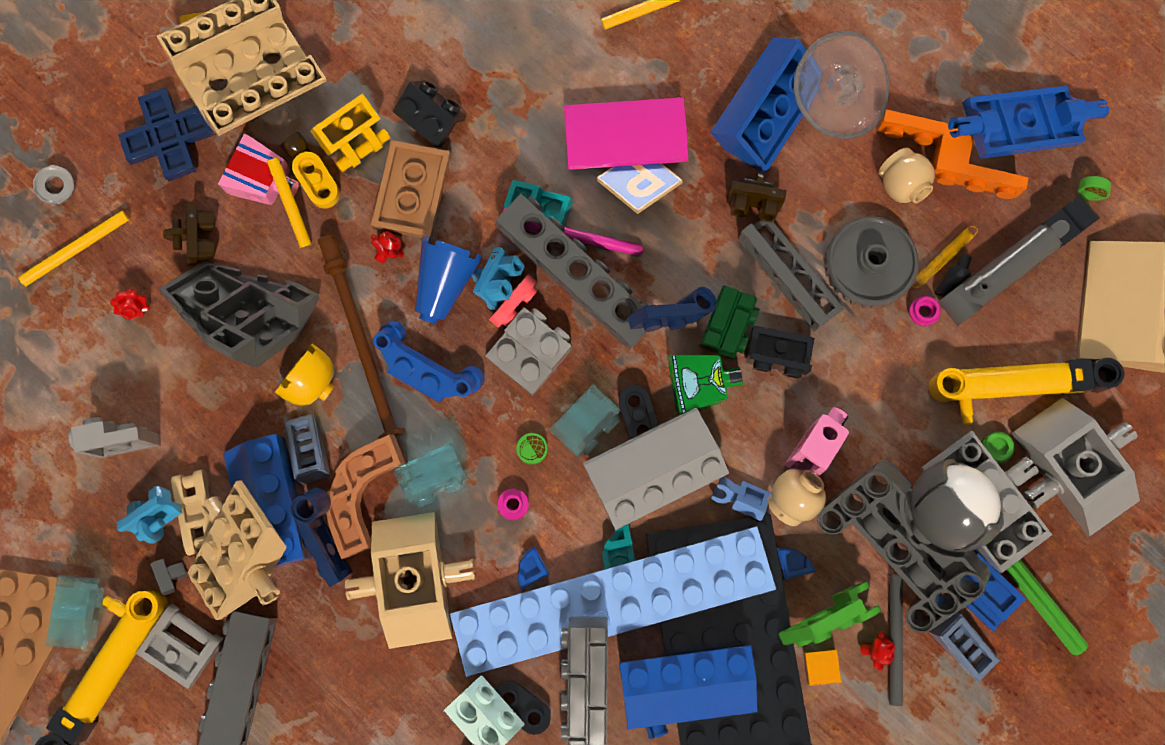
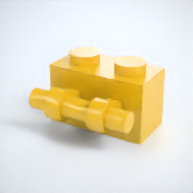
(344, 126)

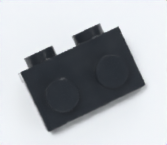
(428, 111)
(780, 351)

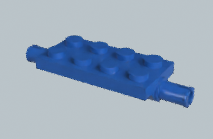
(1026, 121)

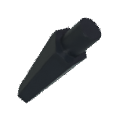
(955, 275)

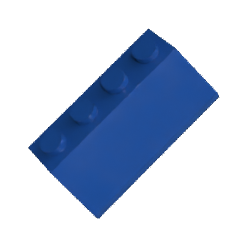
(763, 108)
(269, 477)
(689, 687)

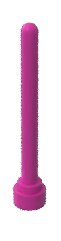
(594, 239)

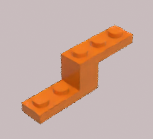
(951, 155)

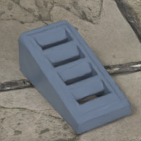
(314, 472)
(950, 631)

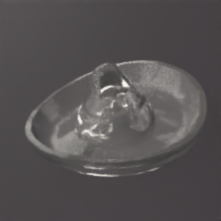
(842, 85)

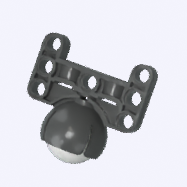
(938, 521)

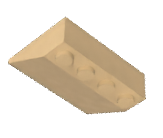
(1124, 304)

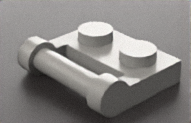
(174, 655)

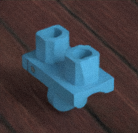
(494, 280)
(148, 518)

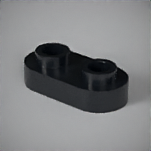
(637, 416)
(525, 704)

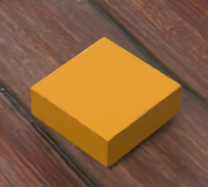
(822, 667)

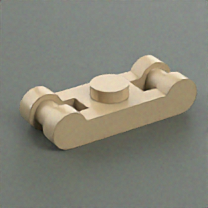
(192, 514)

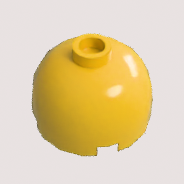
(308, 378)

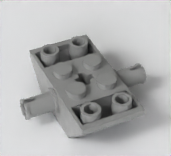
(1093, 491)
(1021, 526)

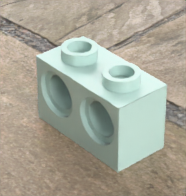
(484, 715)

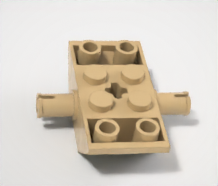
(236, 554)
(407, 613)

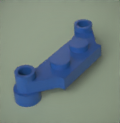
(421, 371)

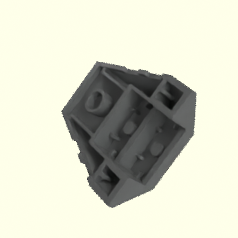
(240, 313)

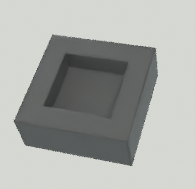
(167, 575)

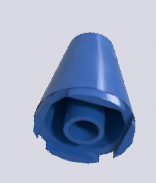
(441, 278)

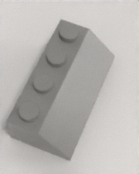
(656, 468)

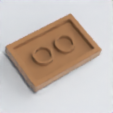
(411, 189)

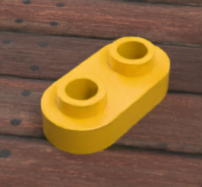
(316, 181)

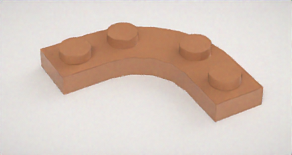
(347, 488)

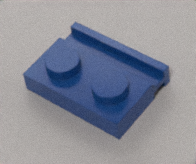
(997, 601)

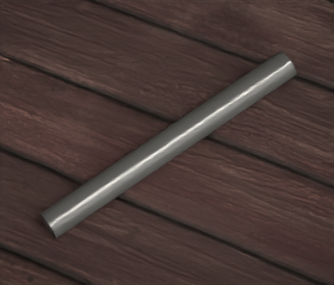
(896, 637)

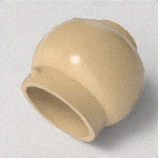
(907, 176)
(797, 496)

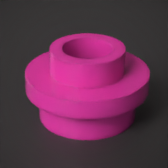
(932, 307)
(513, 514)

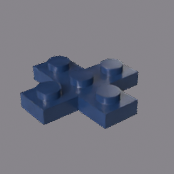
(165, 135)

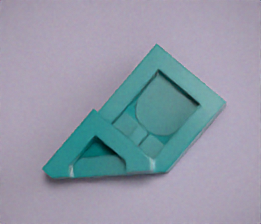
(618, 548)

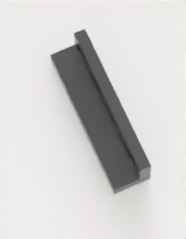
(785, 277)

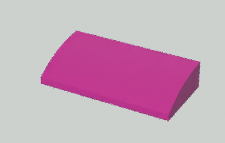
(626, 133)

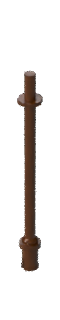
(336, 267)

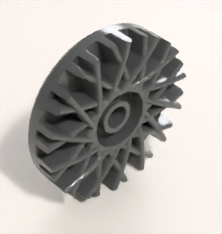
(855, 274)

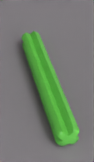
(1047, 608)

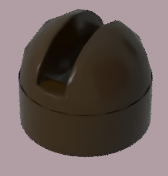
(294, 145)

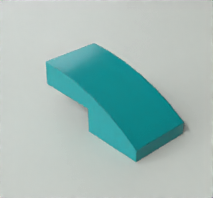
(553, 204)

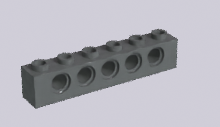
(528, 210)

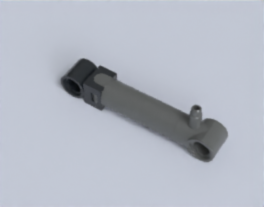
(1018, 260)

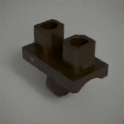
(756, 194)
(195, 221)

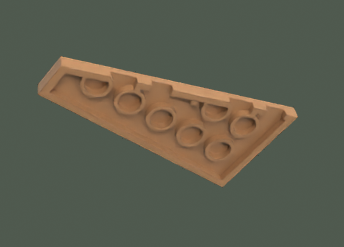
(24, 625)

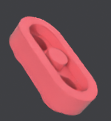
(523, 292)

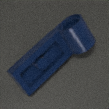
(675, 316)
(317, 536)

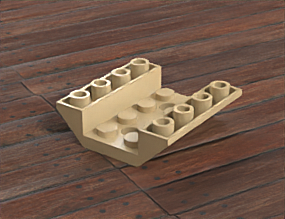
(232, 47)

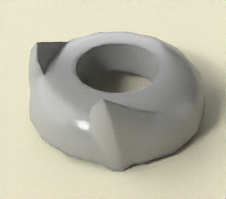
(44, 176)

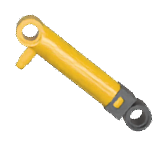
(1024, 380)
(77, 718)

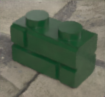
(729, 322)

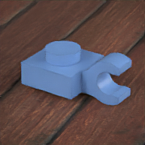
(747, 498)

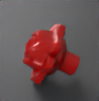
(387, 246)
(129, 304)
(880, 650)

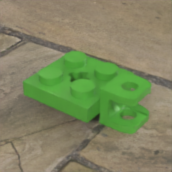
(845, 613)

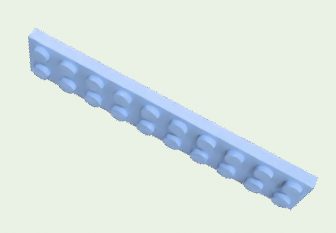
(625, 594)

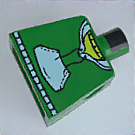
(700, 381)

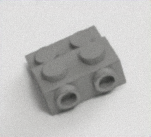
(530, 350)
(106, 439)

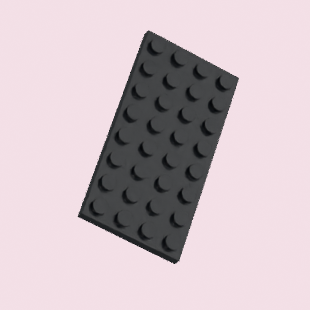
(743, 622)

